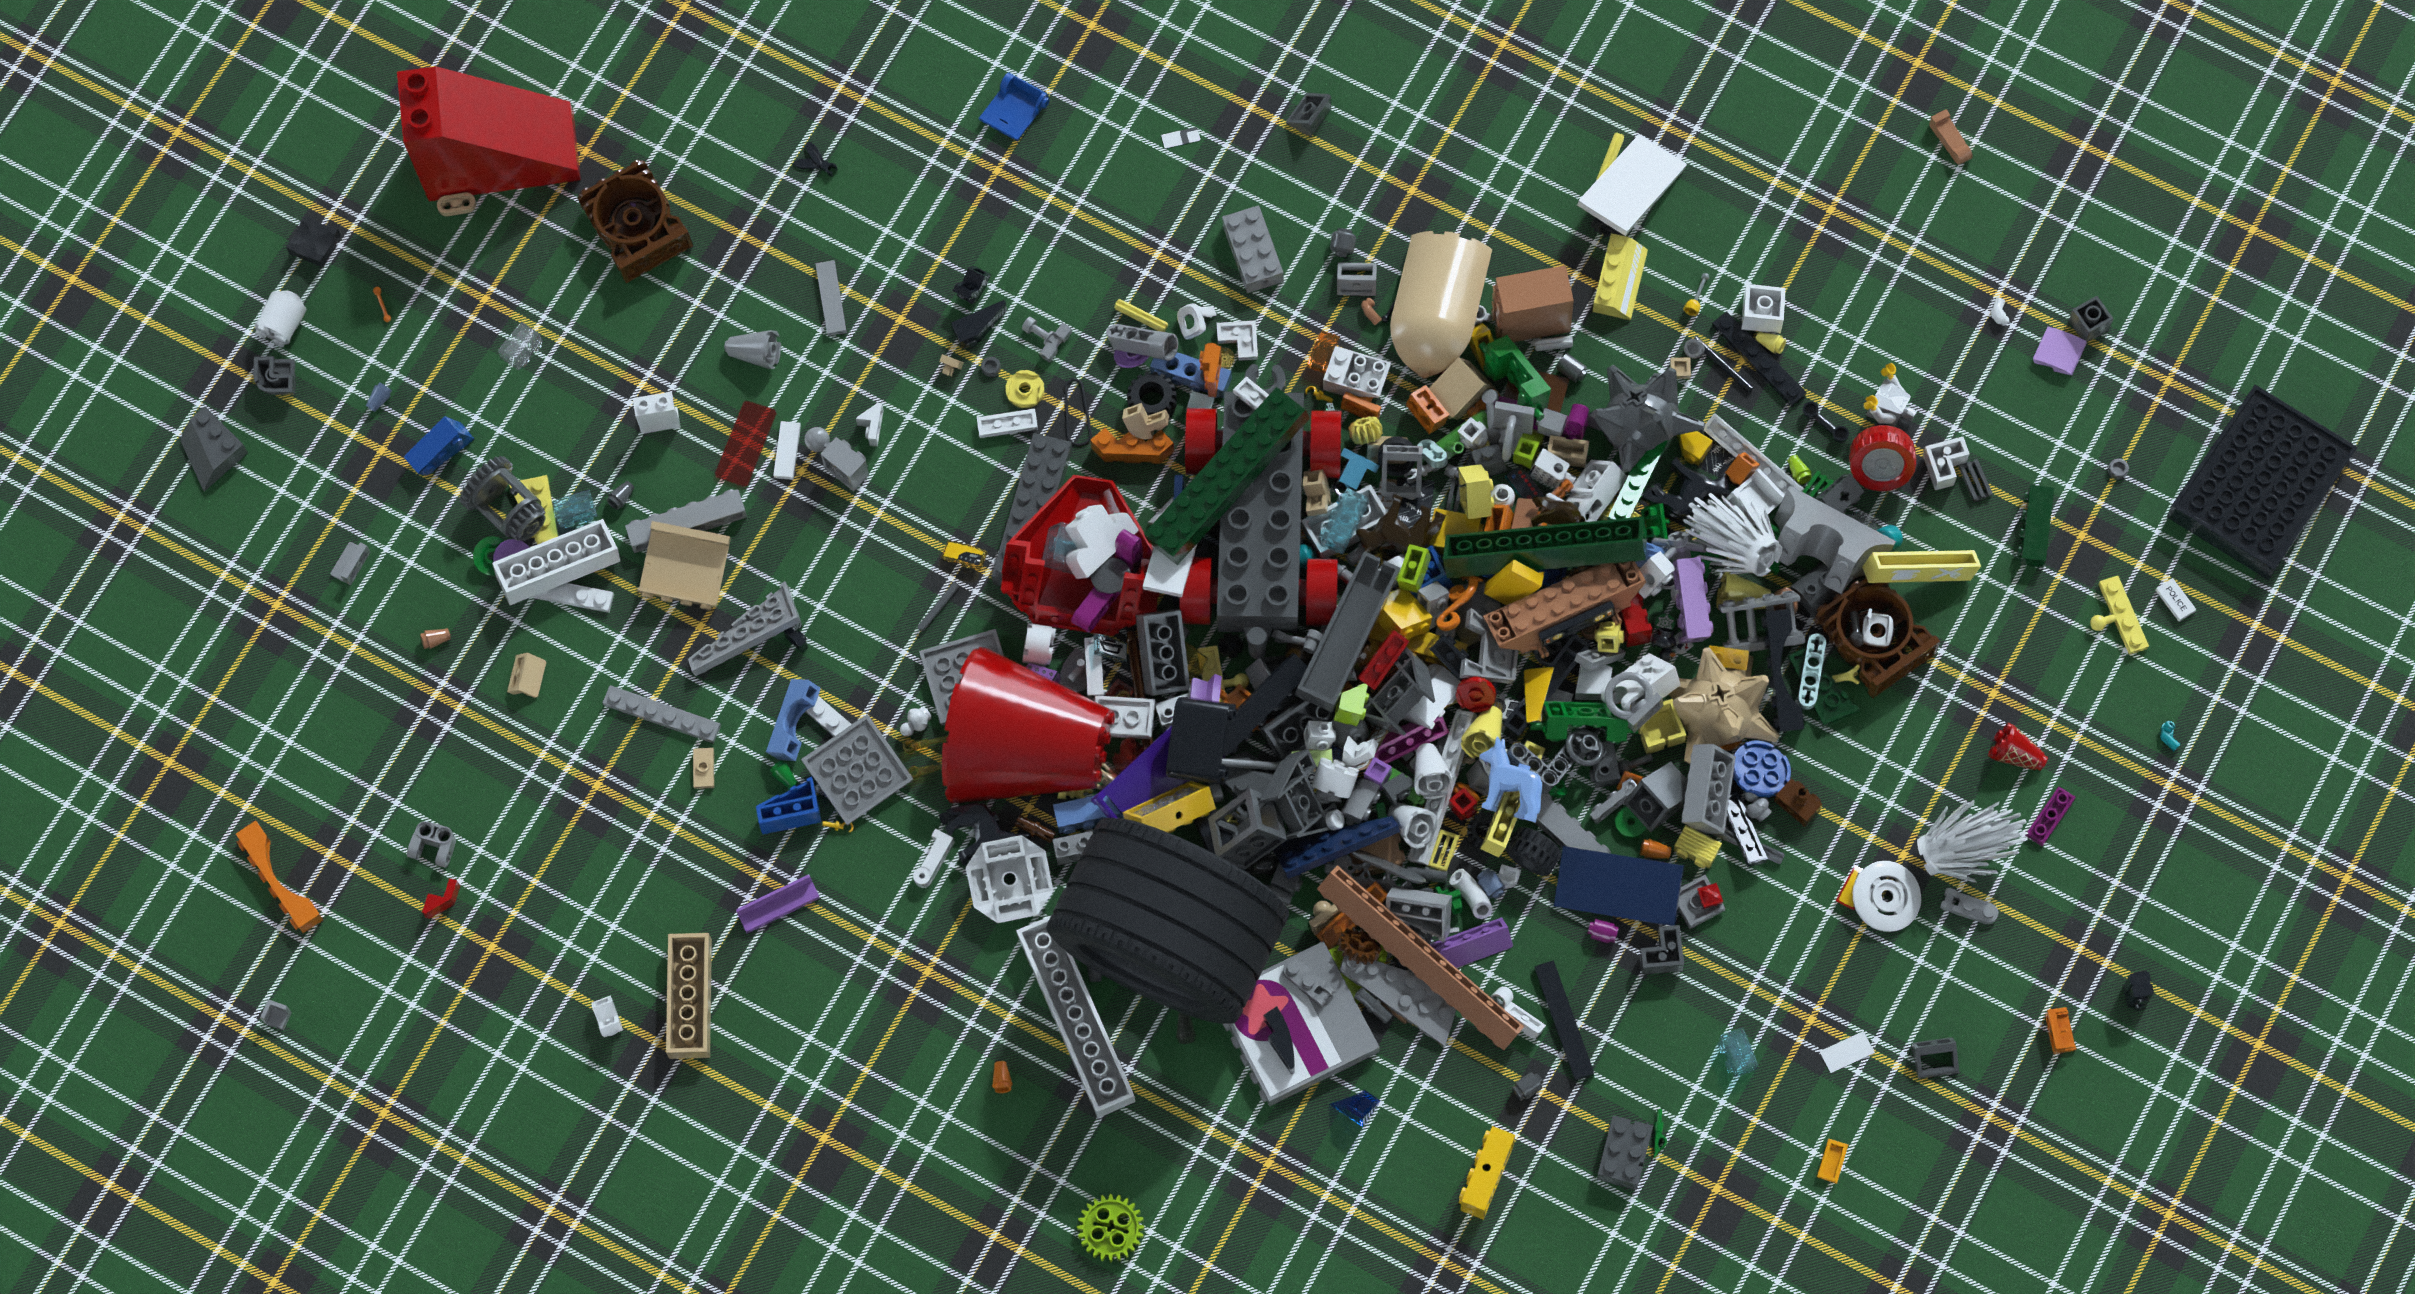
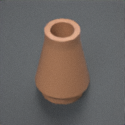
(432, 638)

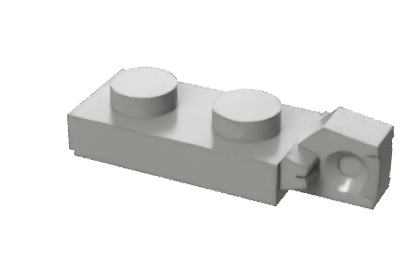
(1614, 800)

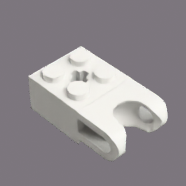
(1596, 488)
(1658, 673)

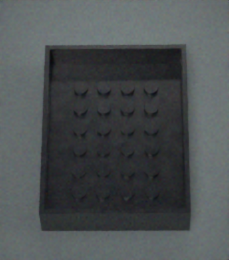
(2261, 482)

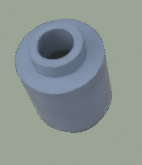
(1491, 884)

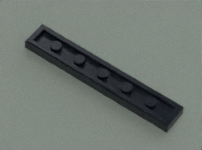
(1564, 1020)

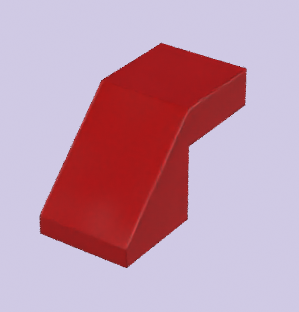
(436, 904)

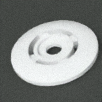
(1868, 896)

